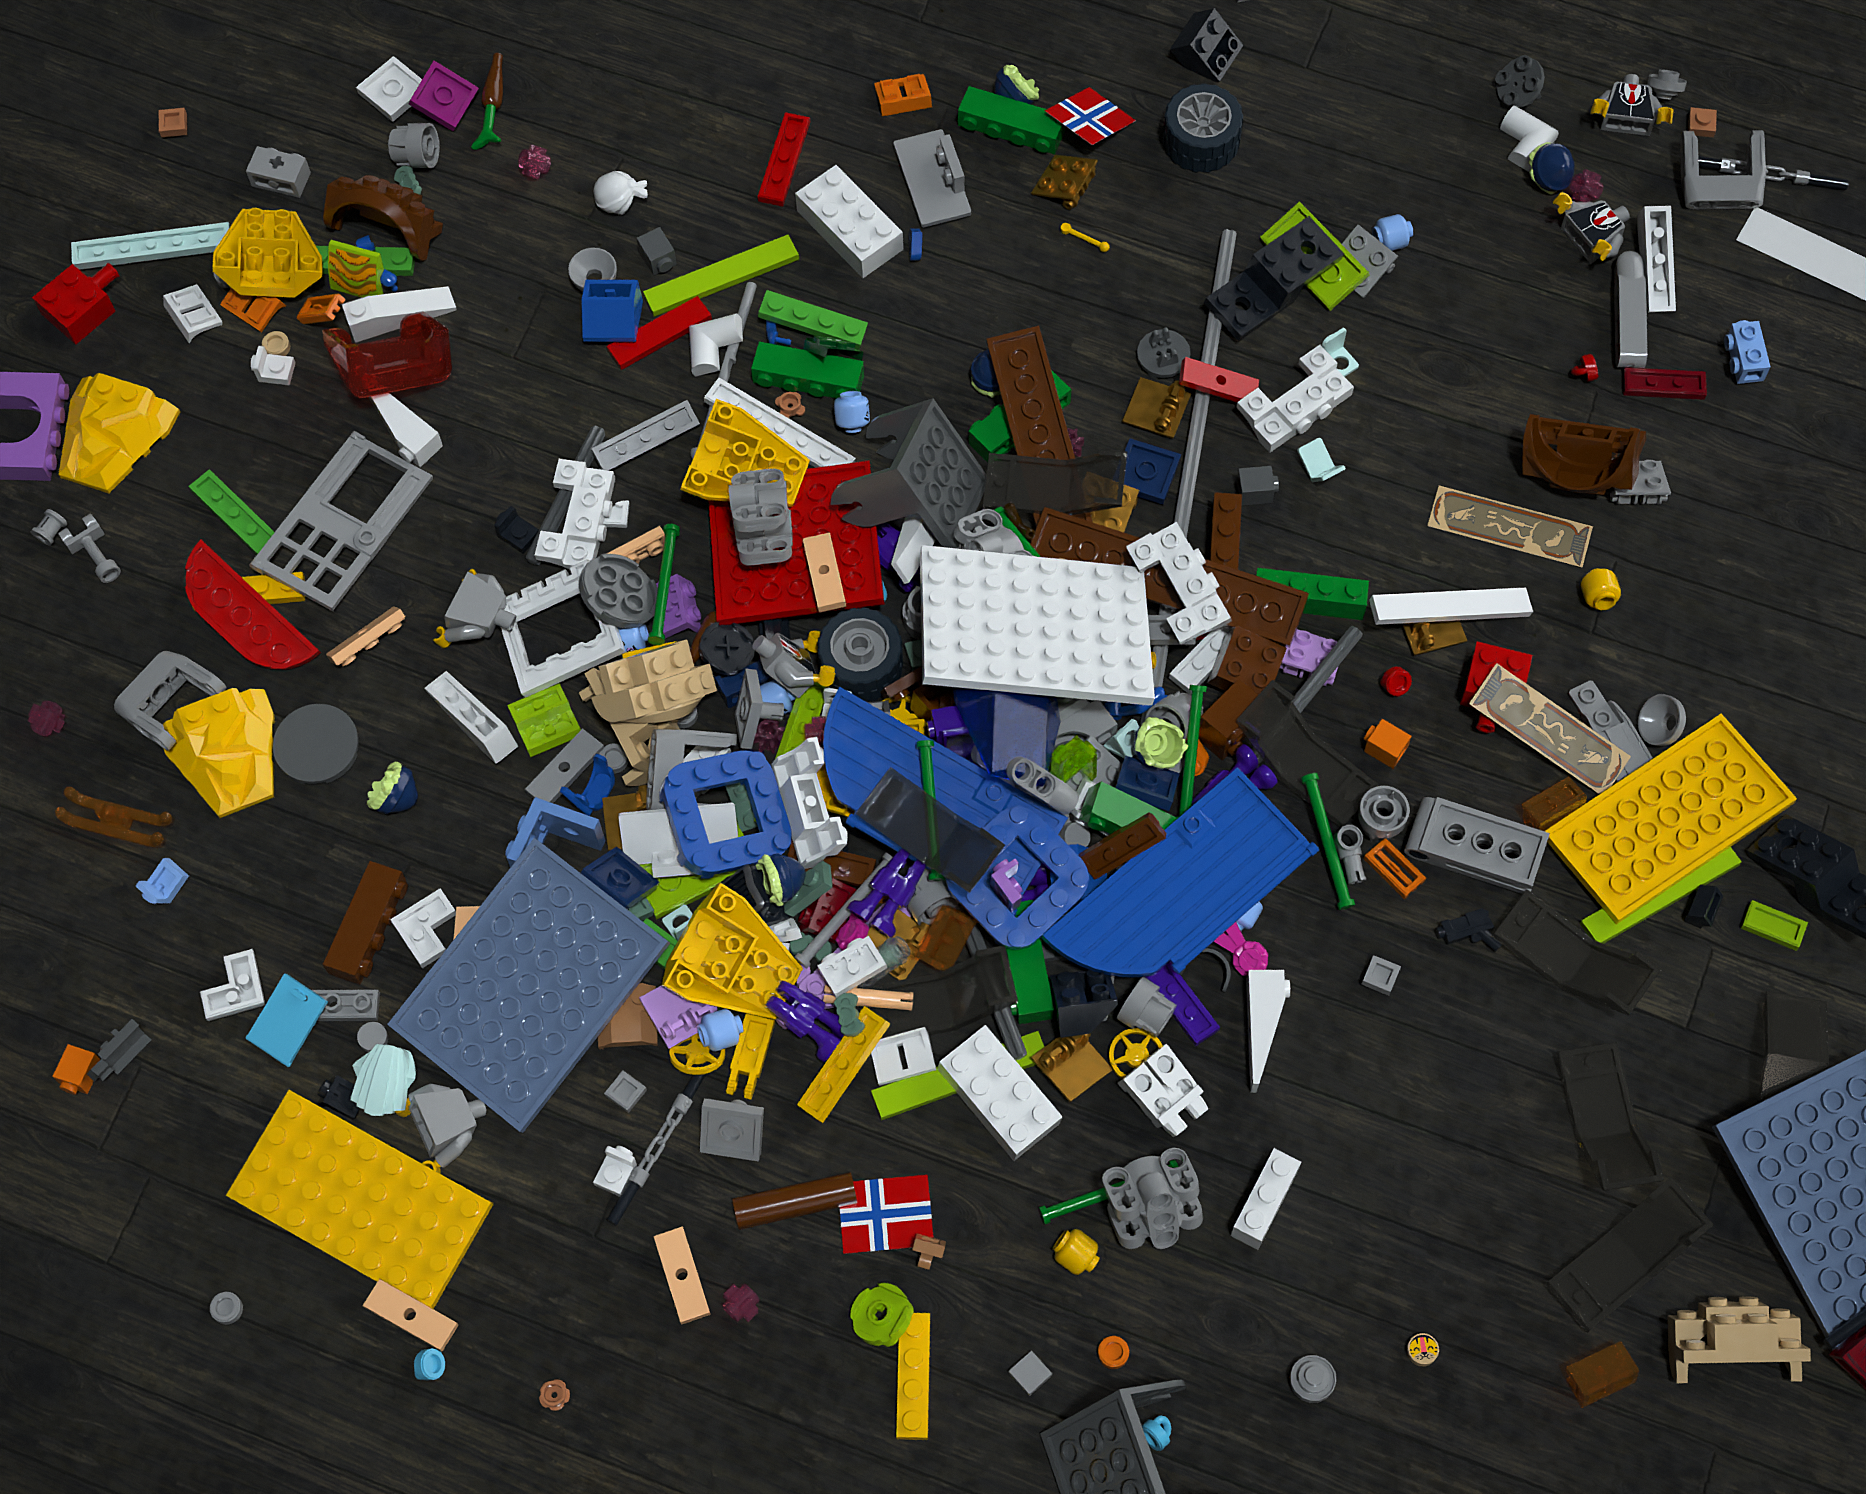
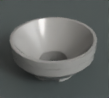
(591, 261)
(1654, 717)

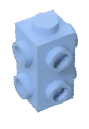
(1747, 352)

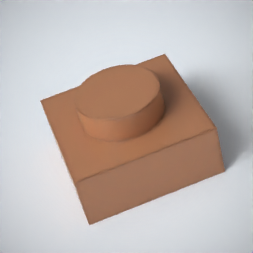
(1702, 121)
(172, 122)

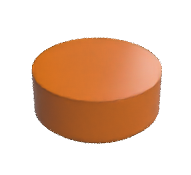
(1113, 1352)

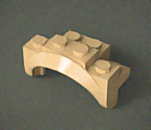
(665, 690)
(629, 734)
(1735, 1334)

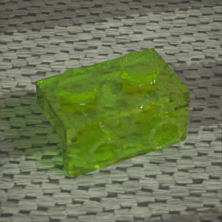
(1072, 758)

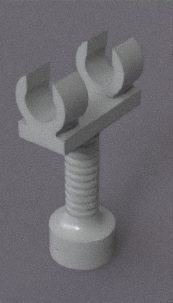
(106, 569)

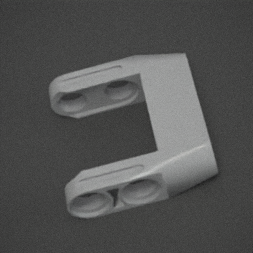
(1724, 190)
(155, 686)
(668, 751)
(1053, 793)

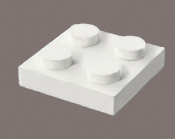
(390, 88)

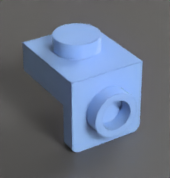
(163, 883)

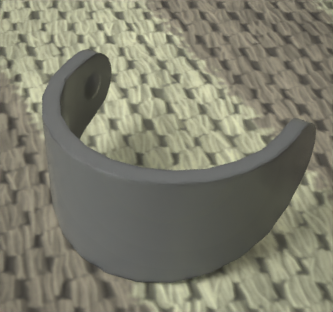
(1226, 963)

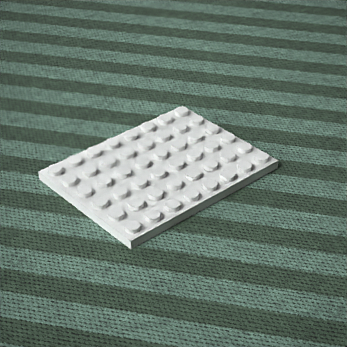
(1035, 626)

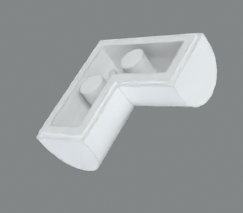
(1529, 132)
(706, 339)
(241, 993)

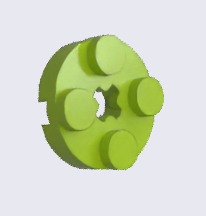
(892, 1326)

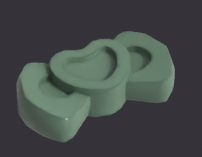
(406, 178)
(799, 945)
(849, 1015)

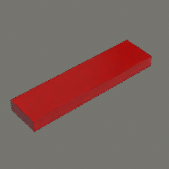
(784, 159)
(660, 332)

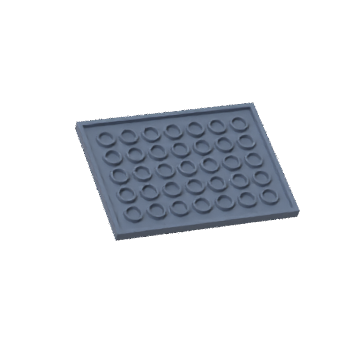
(528, 984)
(1808, 1181)

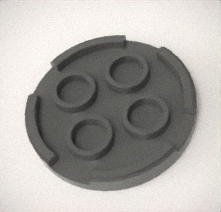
(618, 591)
(316, 744)

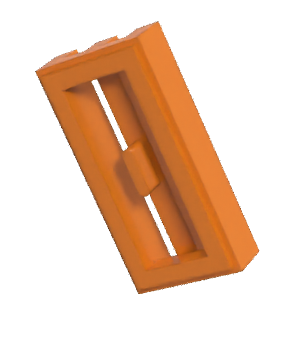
(322, 308)
(1387, 875)

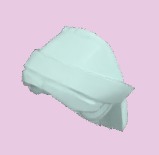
(383, 1080)

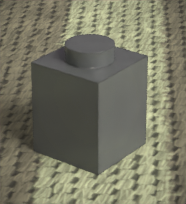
(656, 251)
(1257, 485)

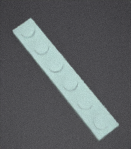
(148, 246)

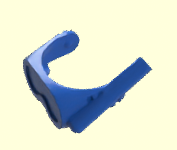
(598, 787)

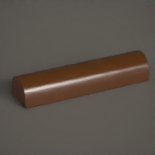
(794, 1200)

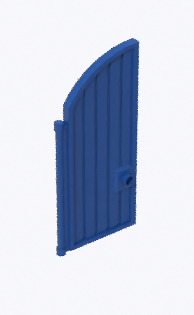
(866, 742)
(1186, 887)

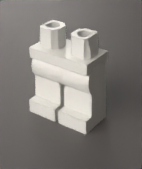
(1164, 1089)

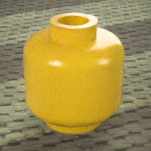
(1600, 589)
(1076, 1251)

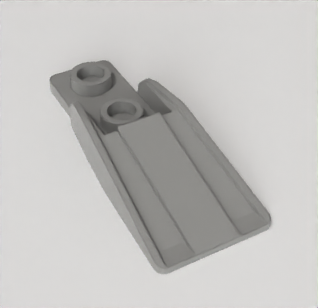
(1610, 723)

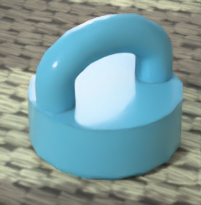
(429, 1364)
(1155, 1435)

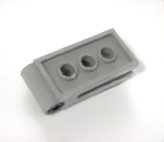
(1440, 818)

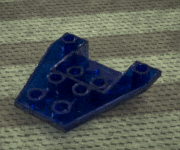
(1010, 727)

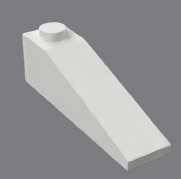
(1656, 250)
(384, 312)
(411, 434)
(907, 552)
(472, 717)
(1264, 1005)

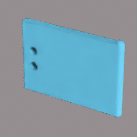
(286, 1020)

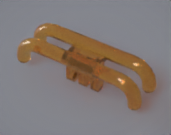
(114, 819)

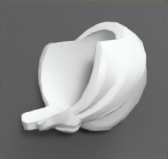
(616, 191)

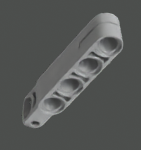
(1630, 311)

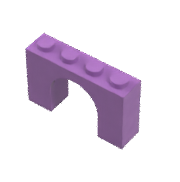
(34, 456)

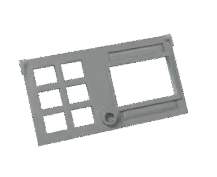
(338, 525)

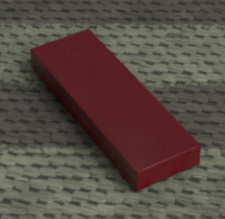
(1664, 383)

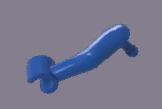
(387, 277)
(772, 334)
(1118, 712)

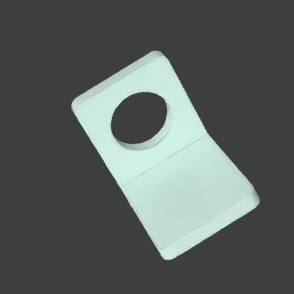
(1334, 346)
(1318, 461)
(1123, 741)
(668, 921)

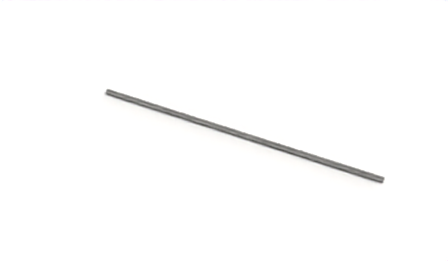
(1195, 438)

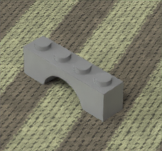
(1089, 721)

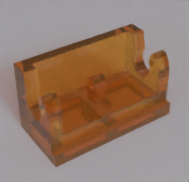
(1553, 804)
(946, 938)
(1602, 1374)

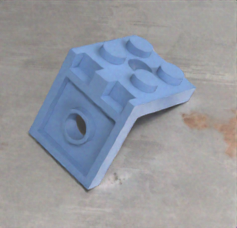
(551, 818)

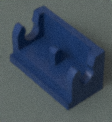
(730, 686)

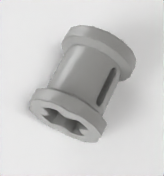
(49, 527)

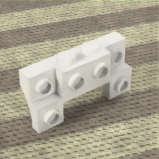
(1300, 406)
(585, 515)
(1185, 571)
(798, 783)

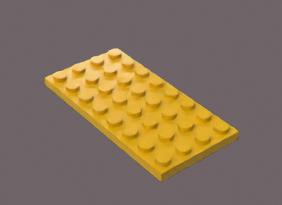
(1669, 818)
(359, 1199)

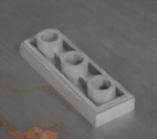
(575, 756)
(350, 1006)

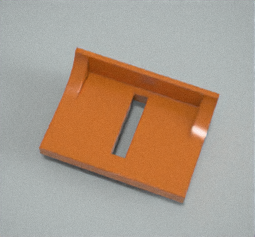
(890, 96)
(259, 312)

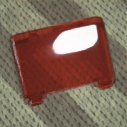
(392, 364)

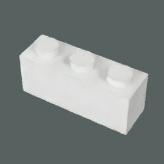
(1265, 1199)

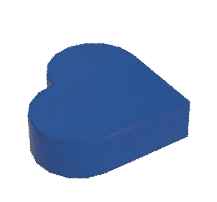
(915, 244)

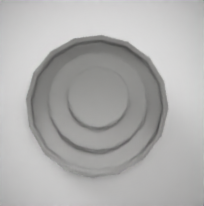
(1666, 83)
(1312, 1379)

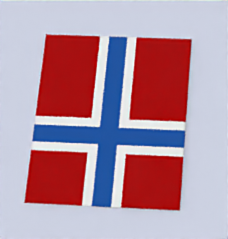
(1090, 115)
(886, 1214)

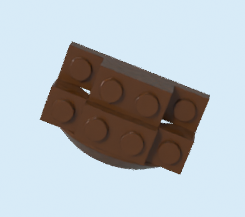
(385, 204)
(1584, 455)

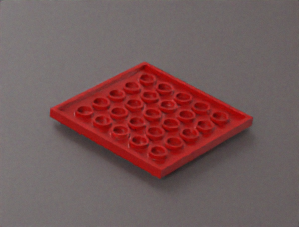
(786, 587)

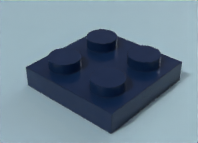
(1150, 470)
(1147, 784)
(621, 877)

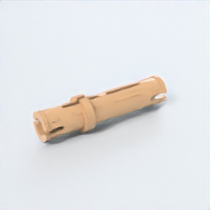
(876, 998)

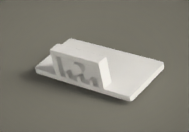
(650, 839)

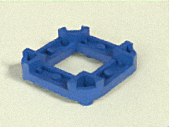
(687, 825)
(1048, 907)

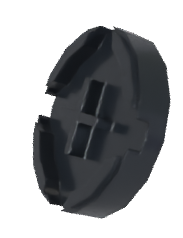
(726, 648)

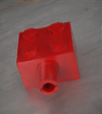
(77, 302)
(1482, 662)

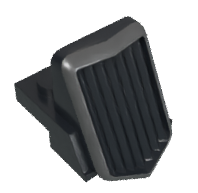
(749, 884)

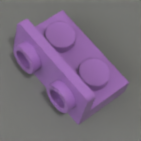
(681, 607)
(1007, 889)

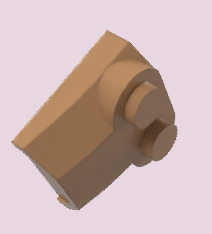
(631, 1023)

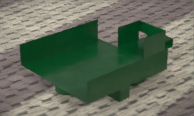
(820, 346)

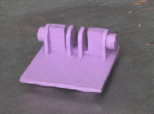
(1306, 654)
(673, 1015)

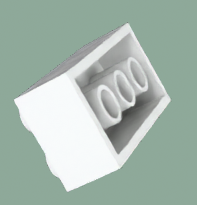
(849, 221)
(999, 1093)

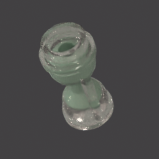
(894, 953)

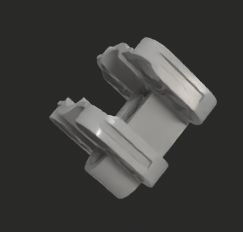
(752, 511)
(987, 538)
(1153, 1199)

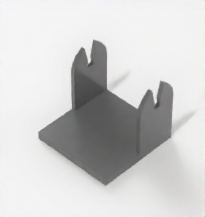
(929, 474)
(1106, 1446)

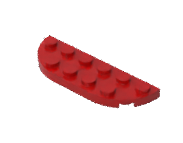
(243, 614)

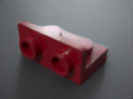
(823, 909)

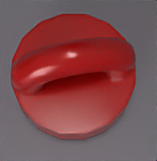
(1588, 368)
(1396, 681)

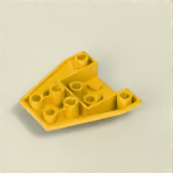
(267, 254)
(738, 444)
(729, 957)

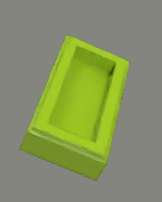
(1774, 925)

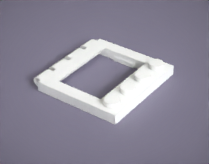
(557, 667)

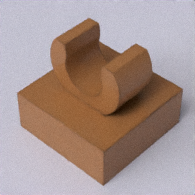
(928, 1247)

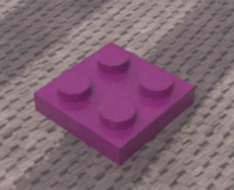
(443, 95)

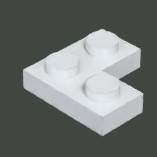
(417, 926)

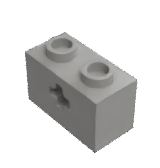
(278, 171)

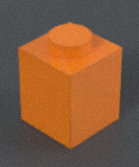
(1386, 743)
(73, 1070)

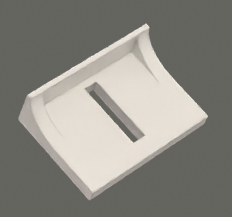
(194, 321)
(917, 1053)

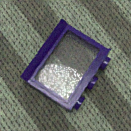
(950, 731)

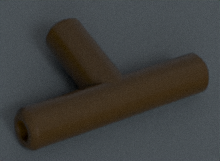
(1014, 517)

